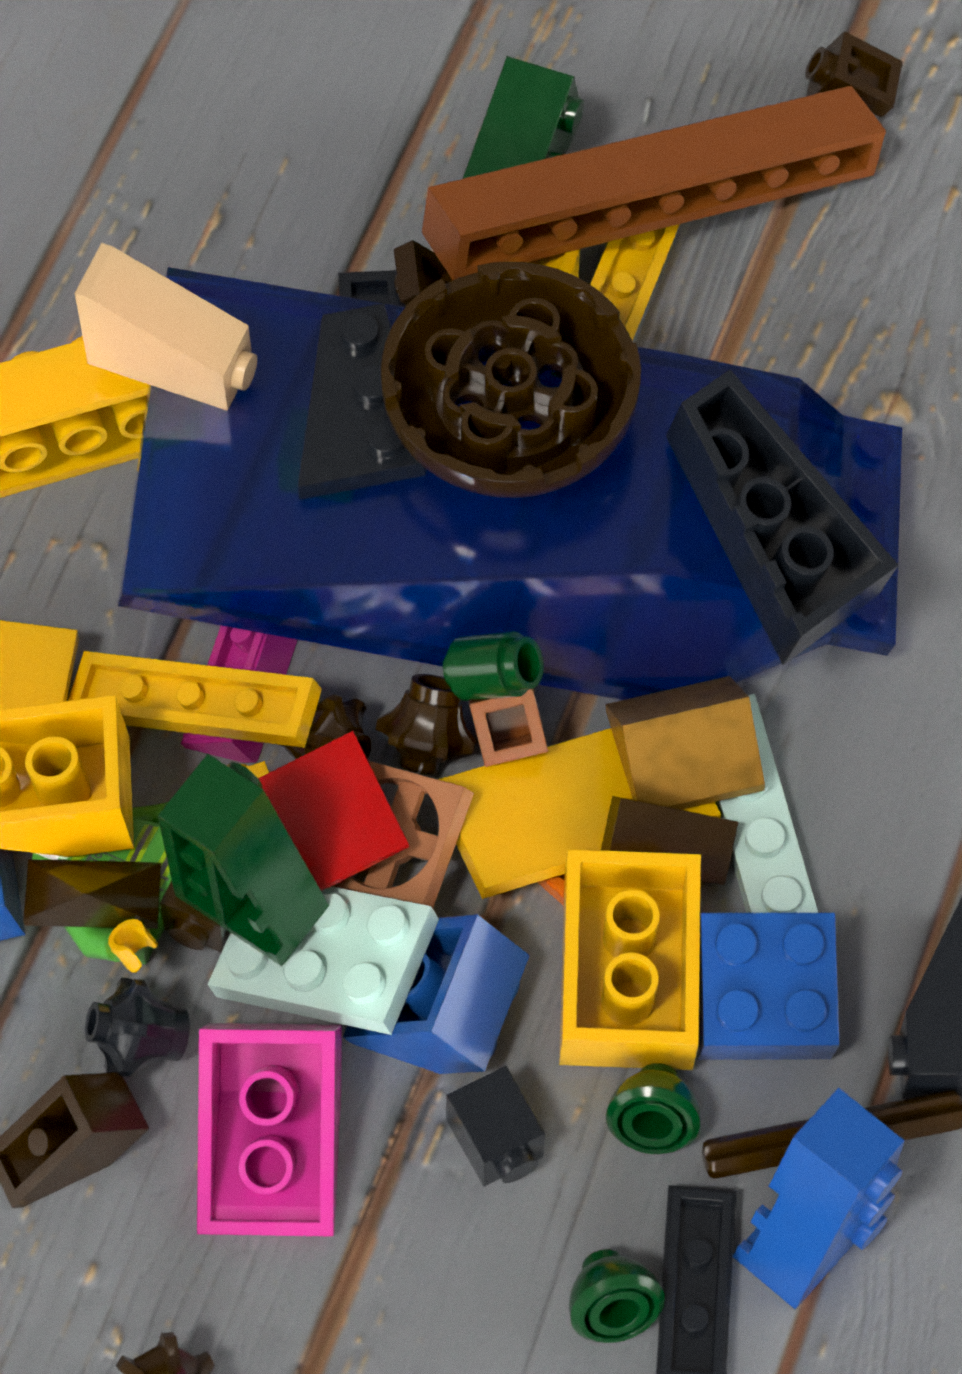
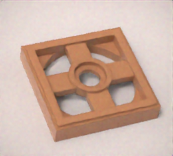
(451, 806)

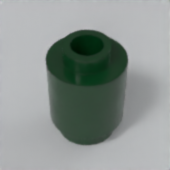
(493, 666)

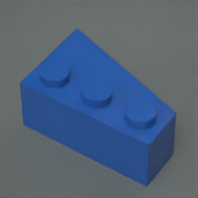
(830, 1197)

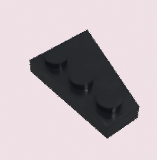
(347, 425)

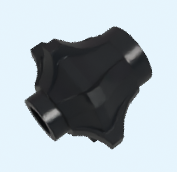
(136, 1028)

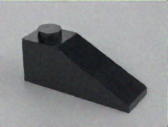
(930, 1038)

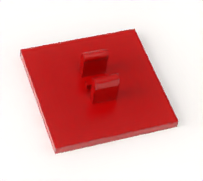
(335, 811)

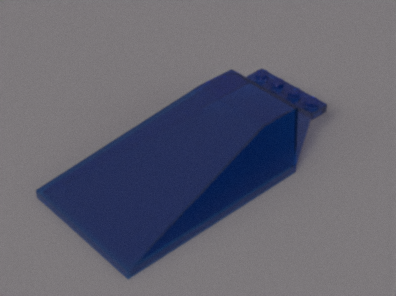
(603, 574)

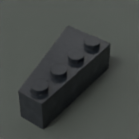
(776, 517)

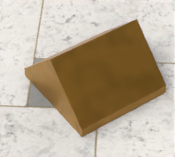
(688, 744)

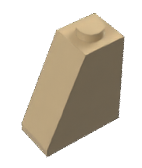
(161, 332)

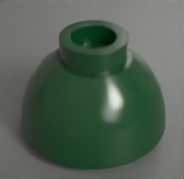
(654, 1111)
(614, 1298)

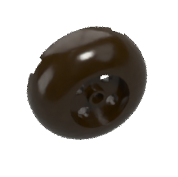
(522, 324)

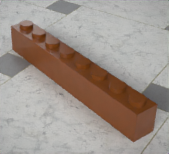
(652, 181)

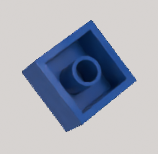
(768, 986)

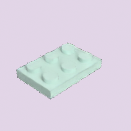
(344, 971)

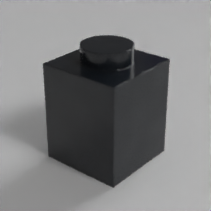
(496, 1127)

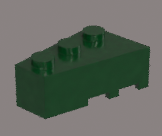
(527, 118)
(238, 860)

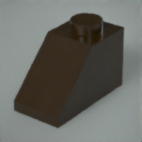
(68, 1135)

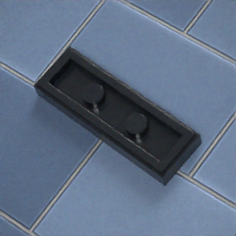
(696, 1281)

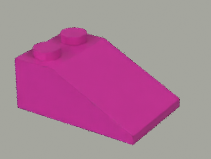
(268, 1128)

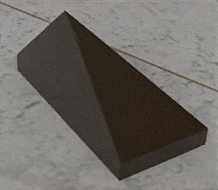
(91, 893)

